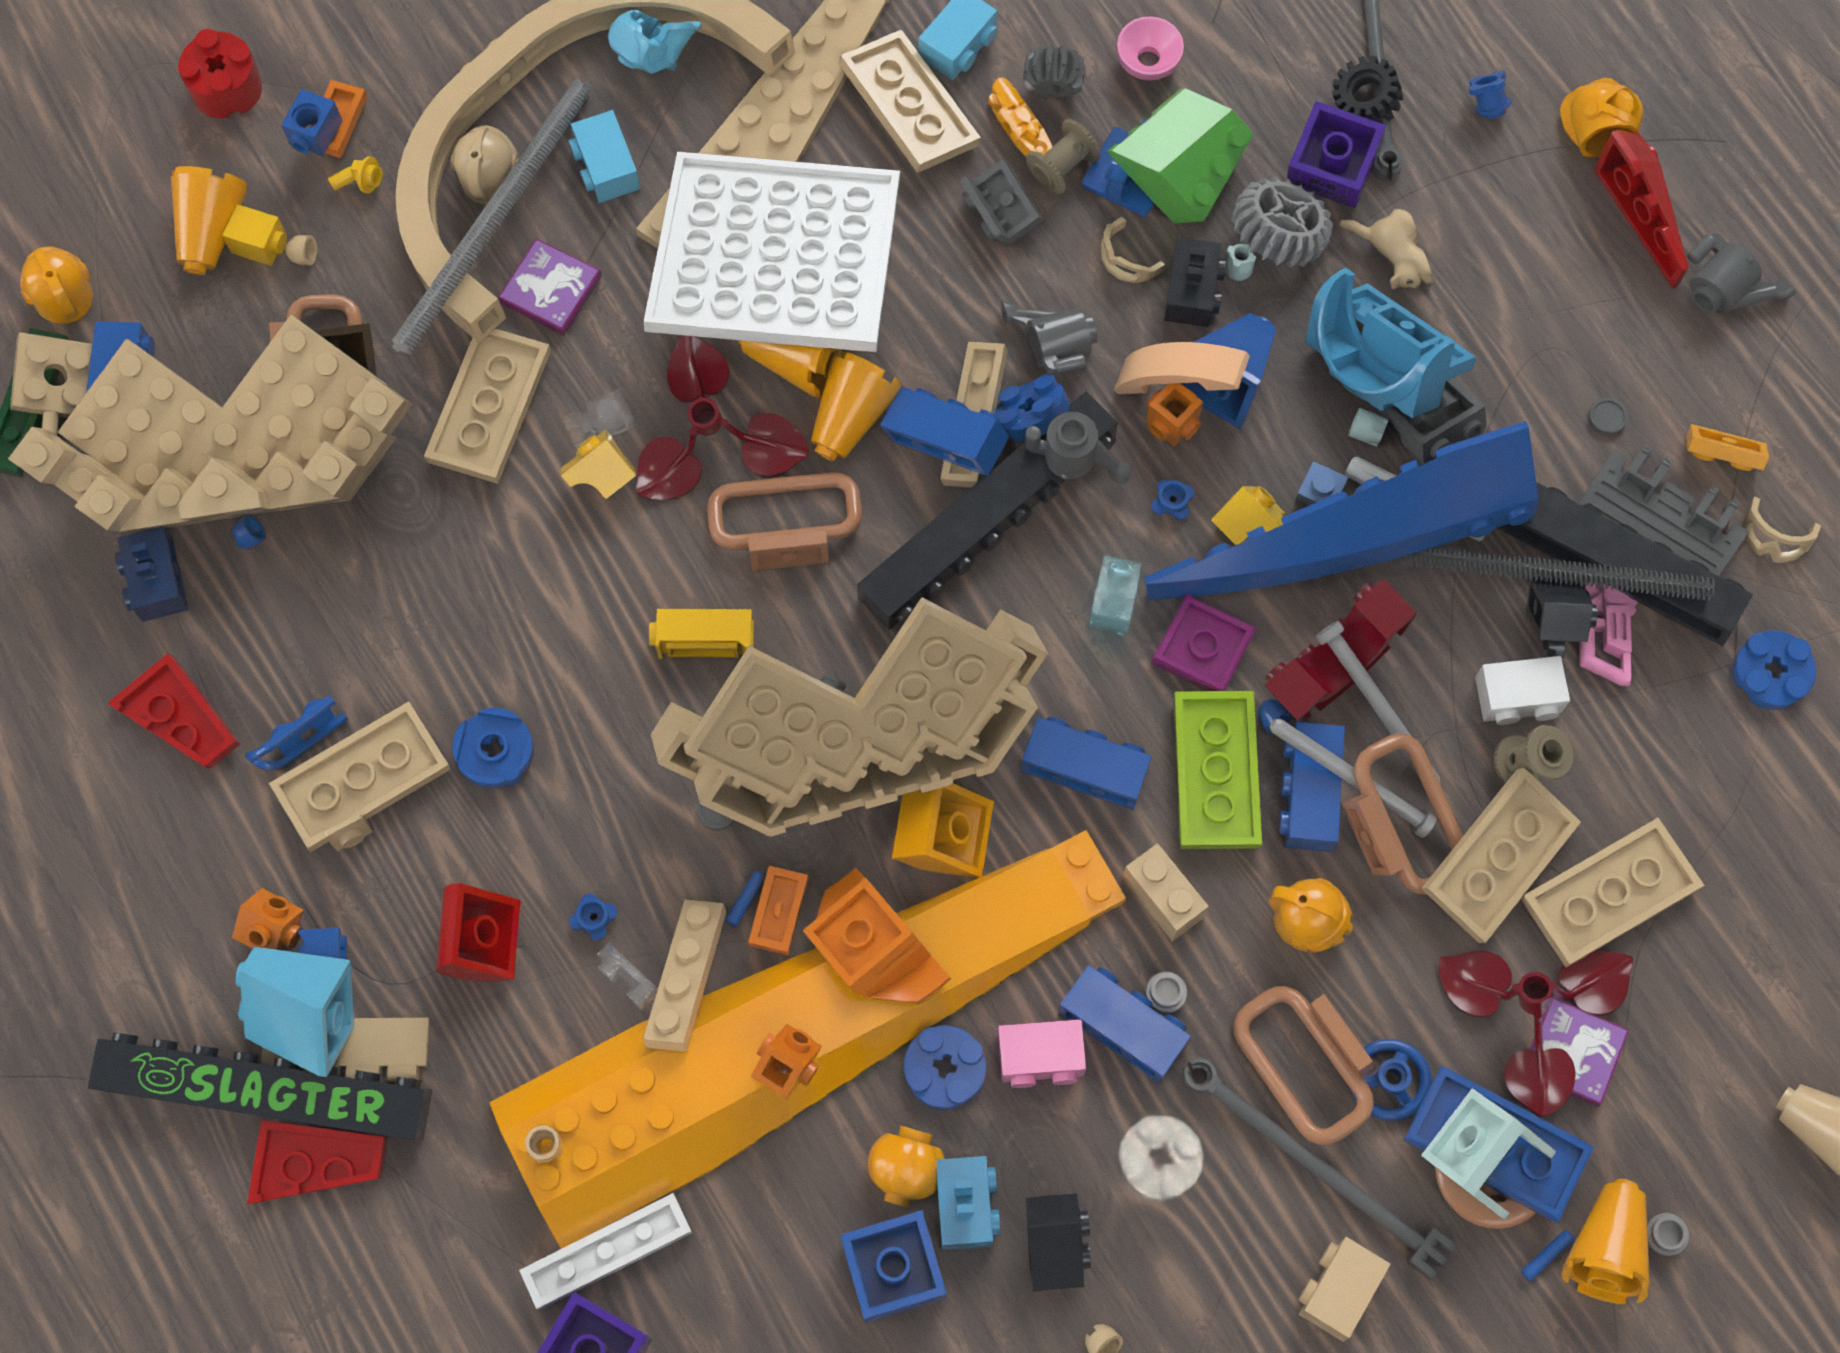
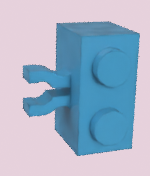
(965, 1203)

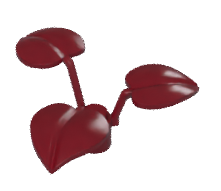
(693, 372)
(1538, 1077)

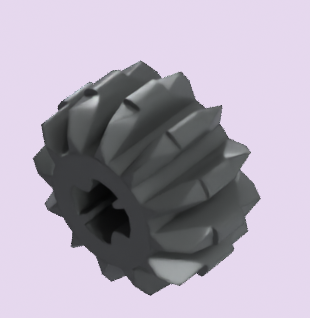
(1054, 72)

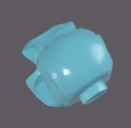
(647, 43)

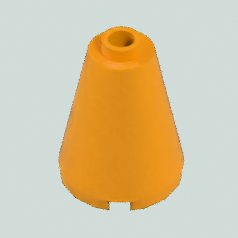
(201, 214)
(800, 365)
(850, 404)
(1612, 1247)

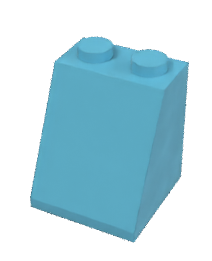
(297, 1005)

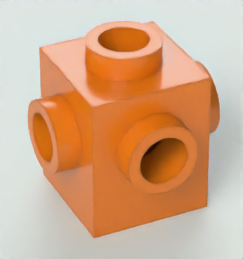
(1173, 413)
(268, 922)
(786, 1060)

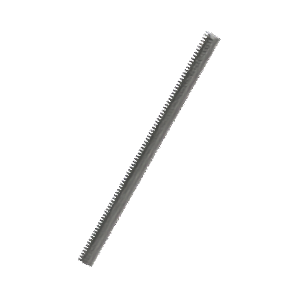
(490, 218)

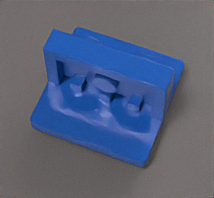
(1112, 182)

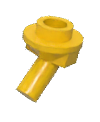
(365, 173)

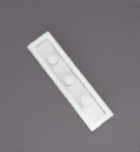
(605, 1251)

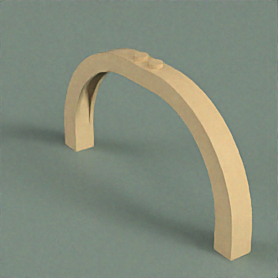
(499, 69)

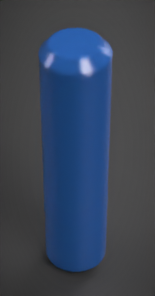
(745, 898)
(1547, 1255)

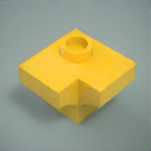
(600, 465)
(1248, 511)

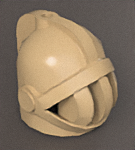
(483, 162)

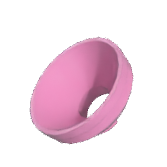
(1153, 36)

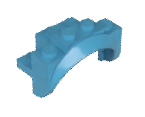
(1395, 359)

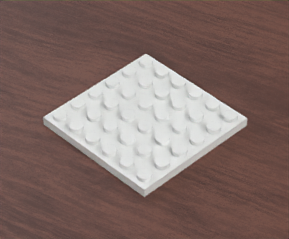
(774, 252)

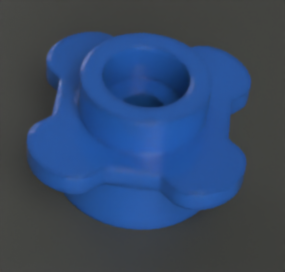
(1176, 489)
(592, 905)

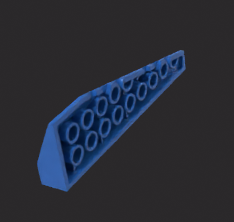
(1453, 497)

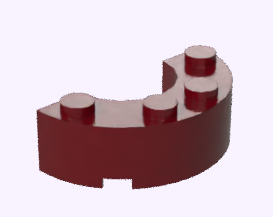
(1318, 675)

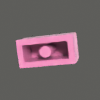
(1041, 1053)

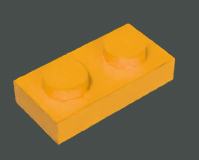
(1737, 450)

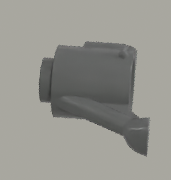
(1730, 278)
(1055, 337)
(1074, 447)

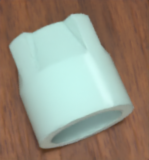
(1239, 269)
(1368, 427)

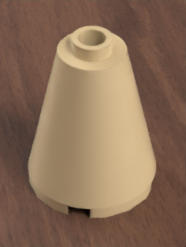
(1814, 1120)

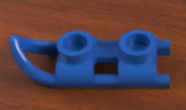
(288, 735)

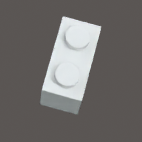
(1522, 690)

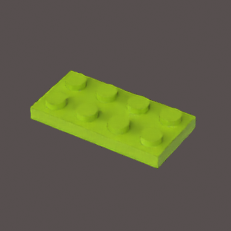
(1217, 770)

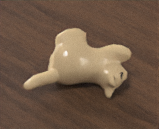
(1396, 240)

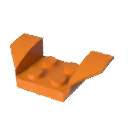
(872, 944)

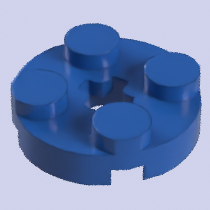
(1031, 405)
(1790, 653)
(506, 766)
(933, 1046)

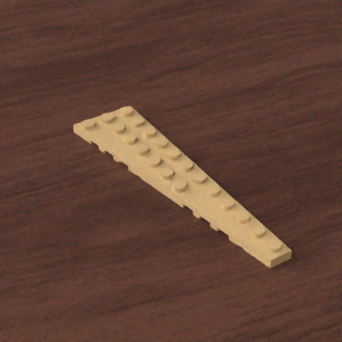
(789, 105)

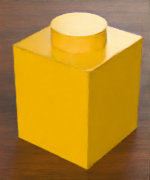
(255, 235)

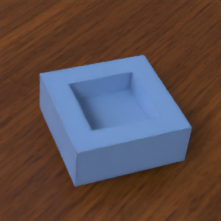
(1320, 484)

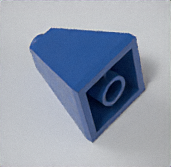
(1245, 334)

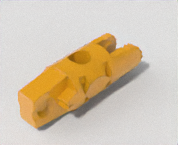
(1017, 118)

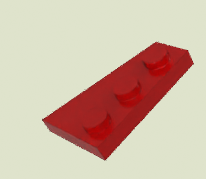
(177, 712)
(311, 1159)

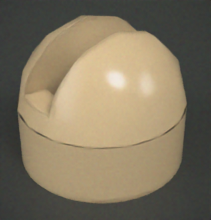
(302, 250)
(1103, 1340)

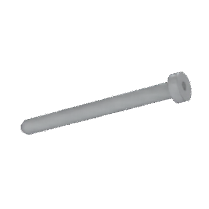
(1332, 636)
(1421, 821)

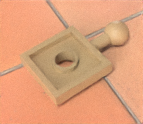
(31, 390)

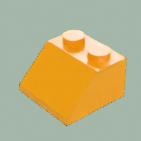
(944, 831)

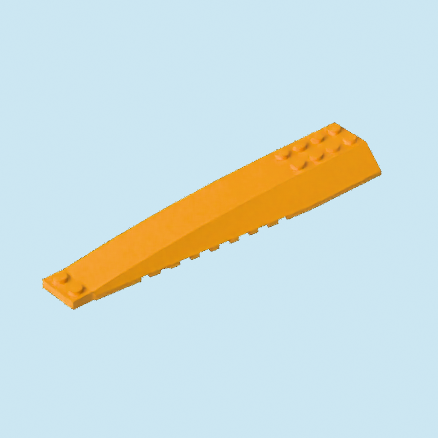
(660, 1118)

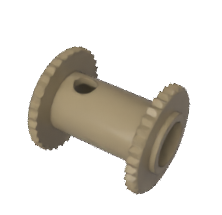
(1063, 156)
(1543, 753)

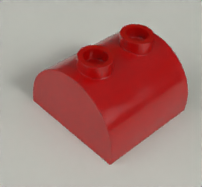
(477, 934)

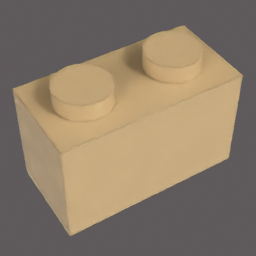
(1165, 892)
(1343, 1288)

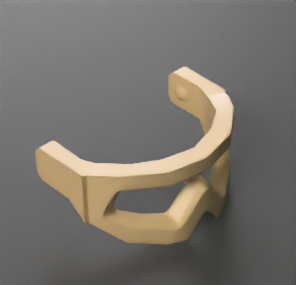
(1110, 260)
(1754, 518)

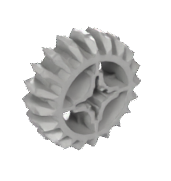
(1282, 222)

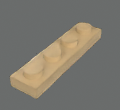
(978, 391)
(685, 976)

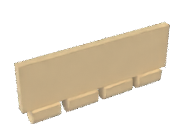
(379, 1044)

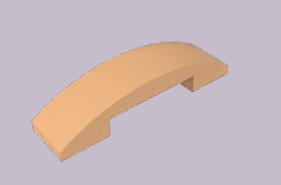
(1182, 362)

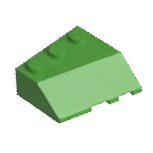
(1184, 154)

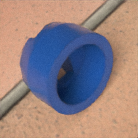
(248, 532)
(1271, 710)

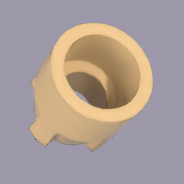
(541, 1133)

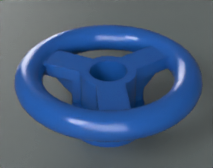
(1399, 1067)

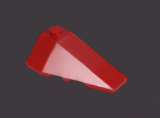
(1638, 187)

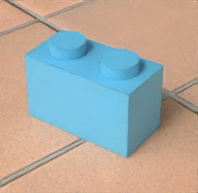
(957, 36)
(605, 157)

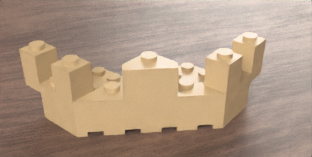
(167, 455)
(800, 751)

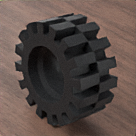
(1364, 74)

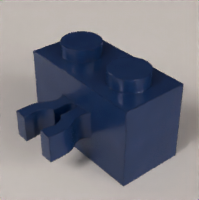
(151, 574)

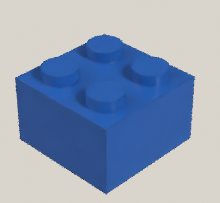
(893, 1266)

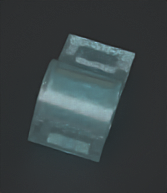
(1115, 595)

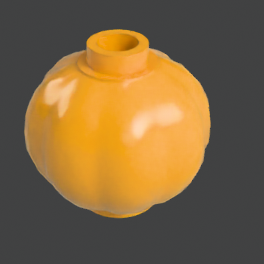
(904, 1166)

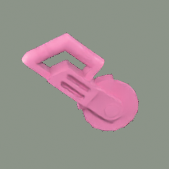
(1615, 626)

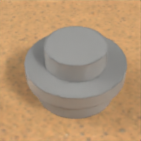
(1166, 992)
(1667, 1234)

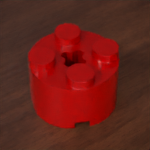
(220, 74)

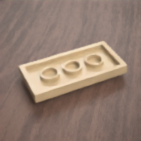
(909, 101)
(487, 405)
(360, 775)
(1501, 855)
(1612, 892)

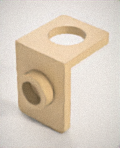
(348, 832)

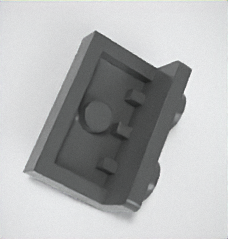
(1002, 203)

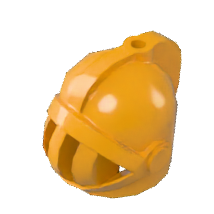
(1597, 111)
(56, 285)
(1311, 915)

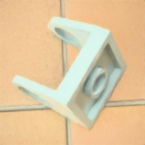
(1494, 1136)

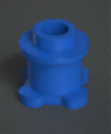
(1490, 95)

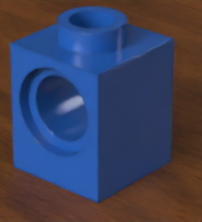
(308, 110)

